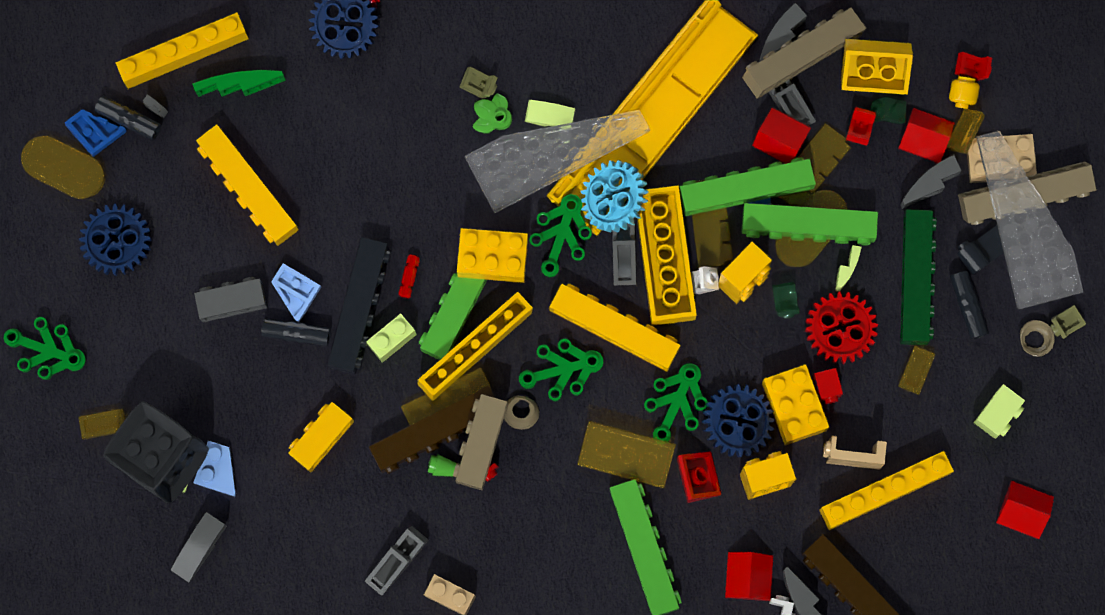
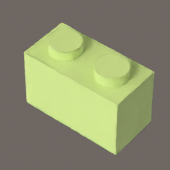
(391, 338)
(1000, 411)

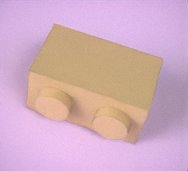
(449, 595)

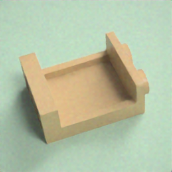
(855, 459)

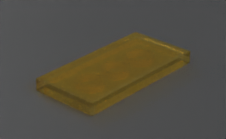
(626, 454)

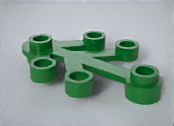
(562, 231)
(47, 350)
(564, 369)
(678, 399)

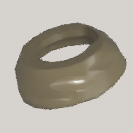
(1042, 328)
(524, 423)

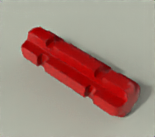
(409, 276)

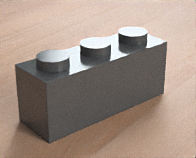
(230, 299)

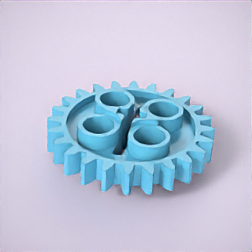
(614, 196)

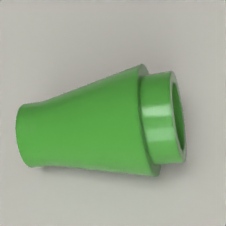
(441, 466)

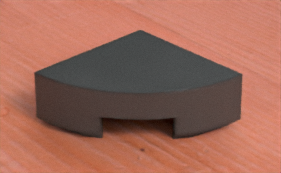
(154, 106)

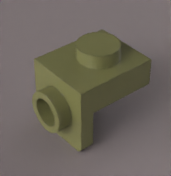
(478, 83)
(1067, 322)

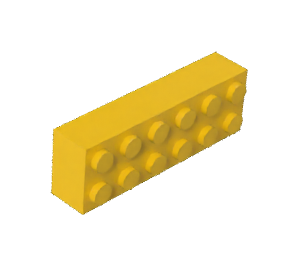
(666, 257)

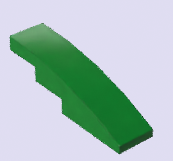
(248, 81)

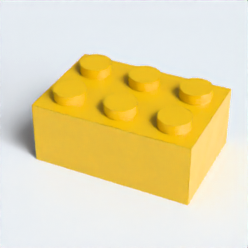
(876, 66)
(492, 255)
(744, 273)
(795, 404)
(767, 475)

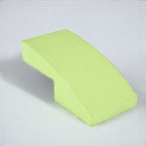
(548, 113)
(845, 272)

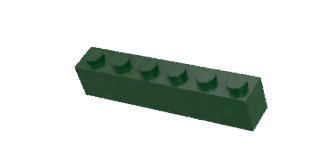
(916, 277)

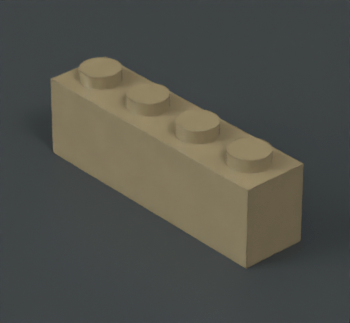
(481, 442)

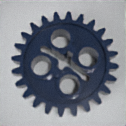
(343, 42)
(129, 253)
(742, 401)

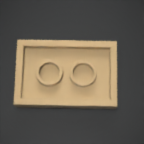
(1023, 151)

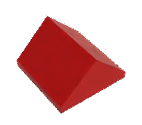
(926, 135)
(781, 136)
(698, 476)
(1025, 510)
(749, 576)

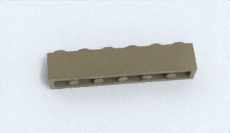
(803, 52)
(1051, 186)

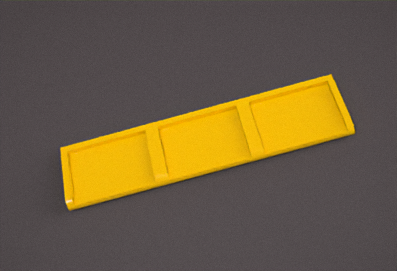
(670, 93)

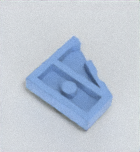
(295, 290)
(217, 470)

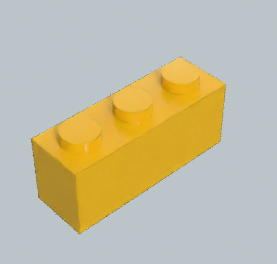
(320, 436)

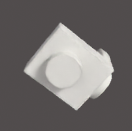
(704, 280)
(782, 601)

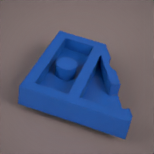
(93, 131)

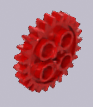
(848, 346)

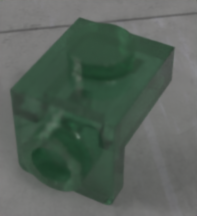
(889, 110)
(785, 300)

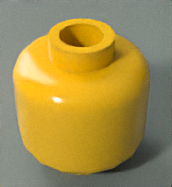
(964, 92)

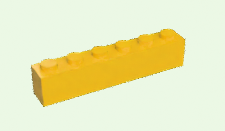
(182, 50)
(247, 185)
(614, 327)
(475, 346)
(886, 490)

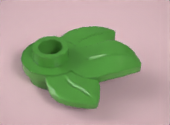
(489, 113)

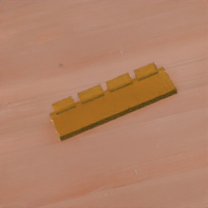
(820, 152)
(709, 237)

